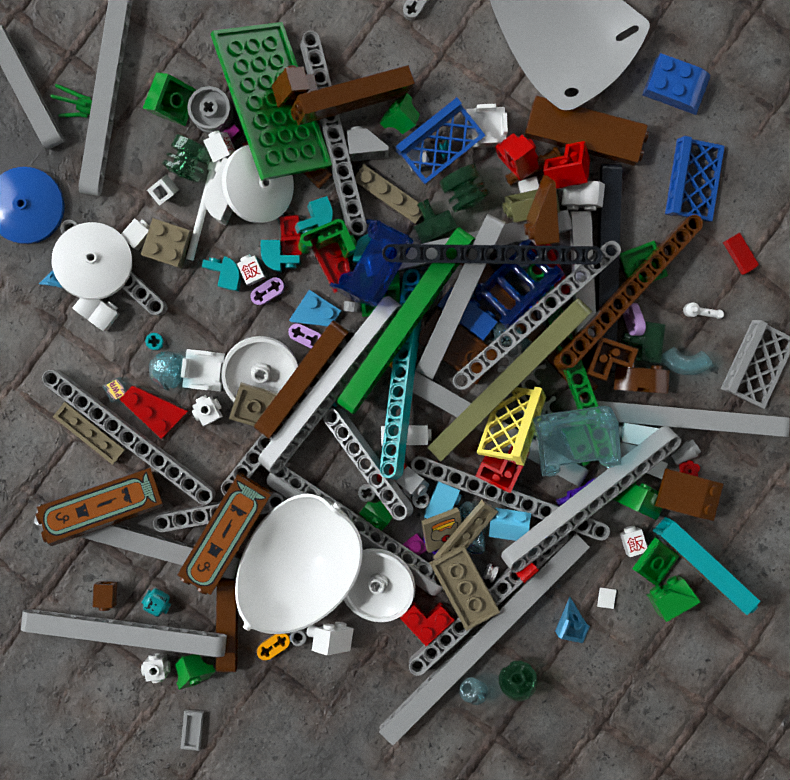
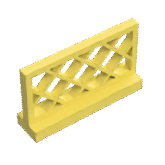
(526, 430)

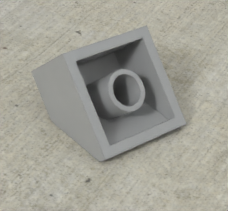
(365, 145)

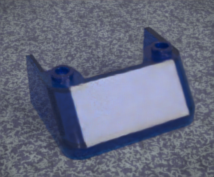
(372, 273)

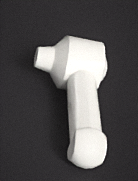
(693, 310)

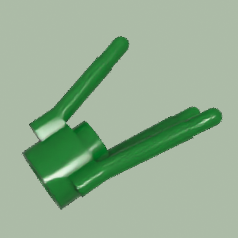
(82, 104)

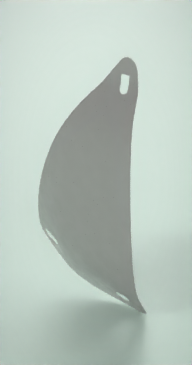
(570, 44)

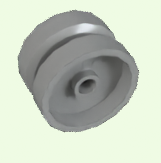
(202, 102)

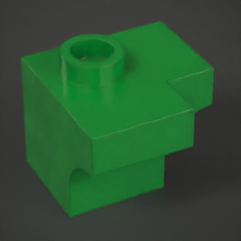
(401, 115)
(376, 514)
(192, 671)

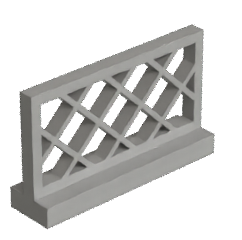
(743, 360)

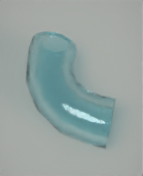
(686, 364)
(479, 544)

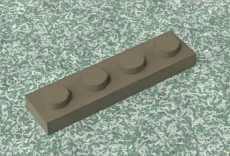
(388, 194)
(89, 433)
(469, 528)

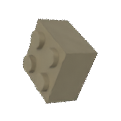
(167, 243)

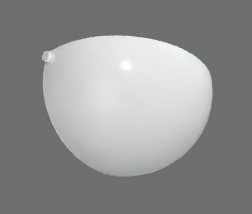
(297, 565)

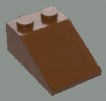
(543, 215)
(689, 494)

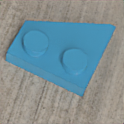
(315, 311)

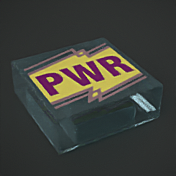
(115, 389)

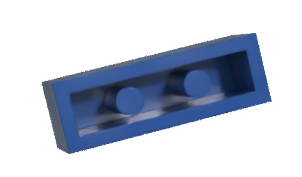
(473, 318)

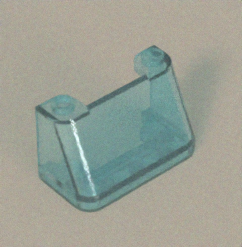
(577, 438)

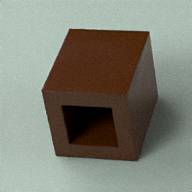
(104, 595)

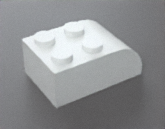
(215, 199)

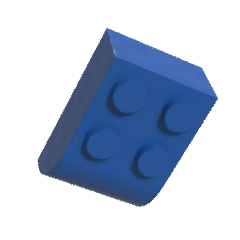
(677, 83)

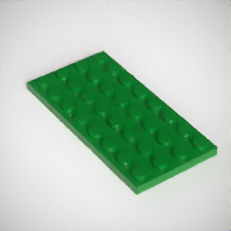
(251, 63)

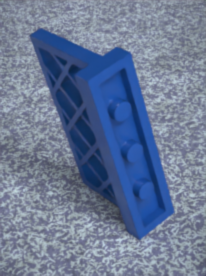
(428, 128)
(680, 173)

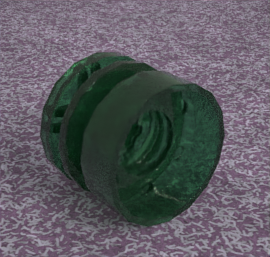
(187, 158)
(464, 189)

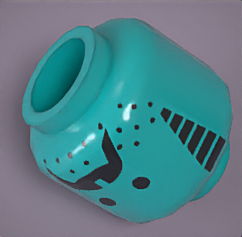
(156, 602)

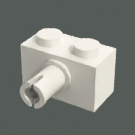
(331, 638)

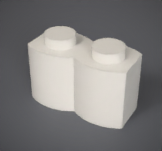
(585, 195)
(97, 312)

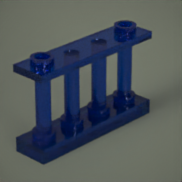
(523, 303)

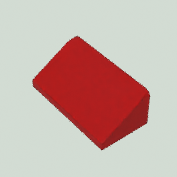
(740, 253)

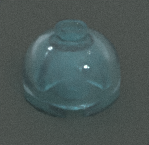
(166, 369)

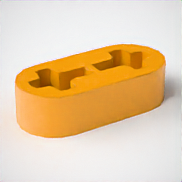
(276, 648)

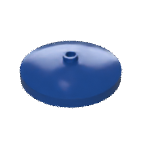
(41, 209)

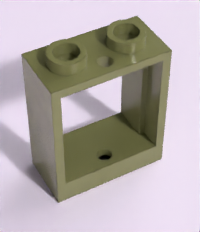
(518, 205)

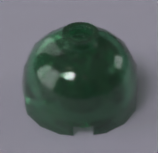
(518, 681)

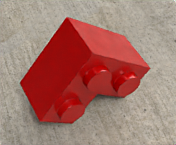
(518, 155)
(570, 168)
(500, 472)
(427, 626)

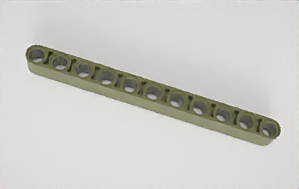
(510, 379)

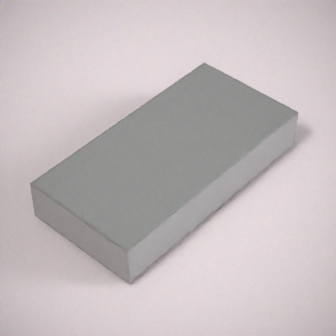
(192, 729)

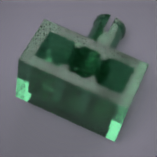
(433, 225)
(649, 344)

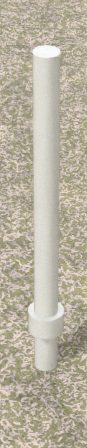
(201, 215)

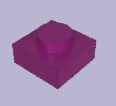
(233, 132)
(415, 544)

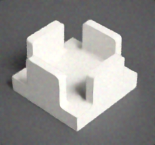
(491, 121)
(202, 370)

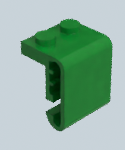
(329, 234)

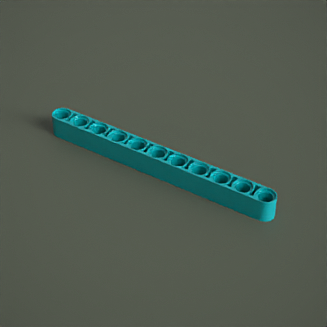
(396, 384)

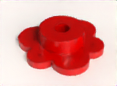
(685, 466)

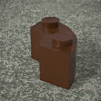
(642, 379)

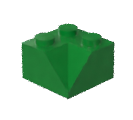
(672, 598)

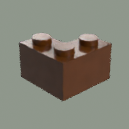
(292, 83)
(608, 352)

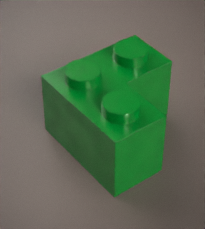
(640, 499)

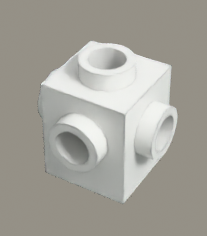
(213, 410)
(161, 664)

